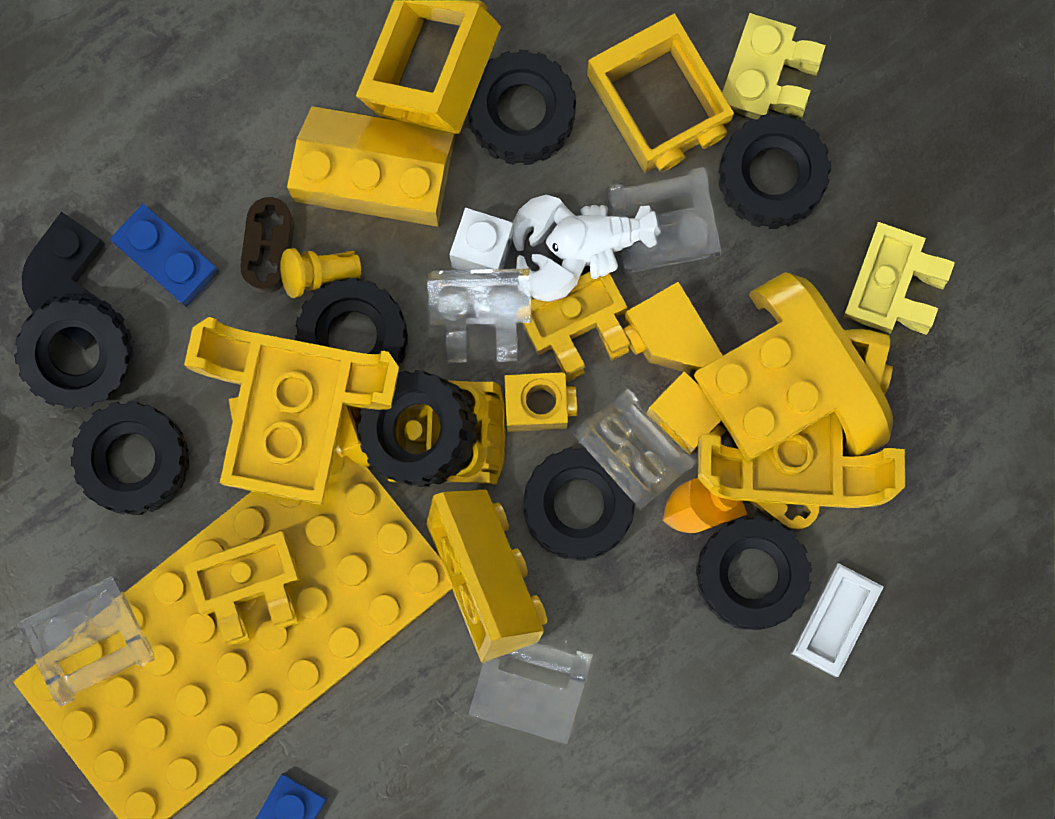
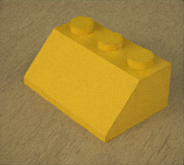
(371, 166)
(485, 572)

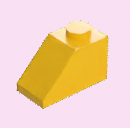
(670, 332)

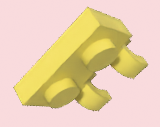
(758, 65)
(885, 278)

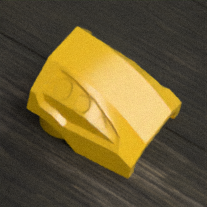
(420, 429)

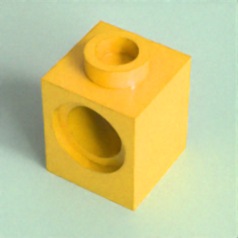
(521, 386)
(685, 413)

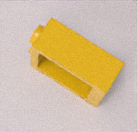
(635, 53)
(460, 76)

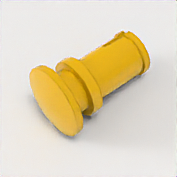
(312, 271)

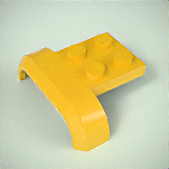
(796, 376)
(287, 404)
(803, 471)

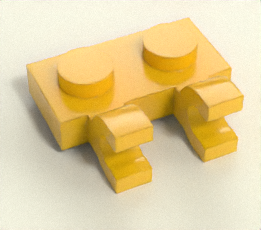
(586, 307)
(241, 575)

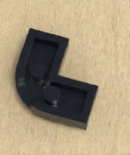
(57, 266)

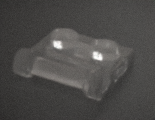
(684, 233)
(634, 467)
(77, 625)
(529, 703)

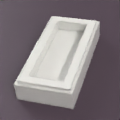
(837, 620)

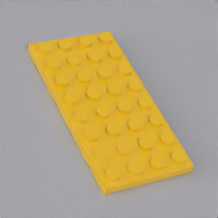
(202, 706)

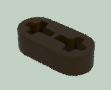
(255, 243)

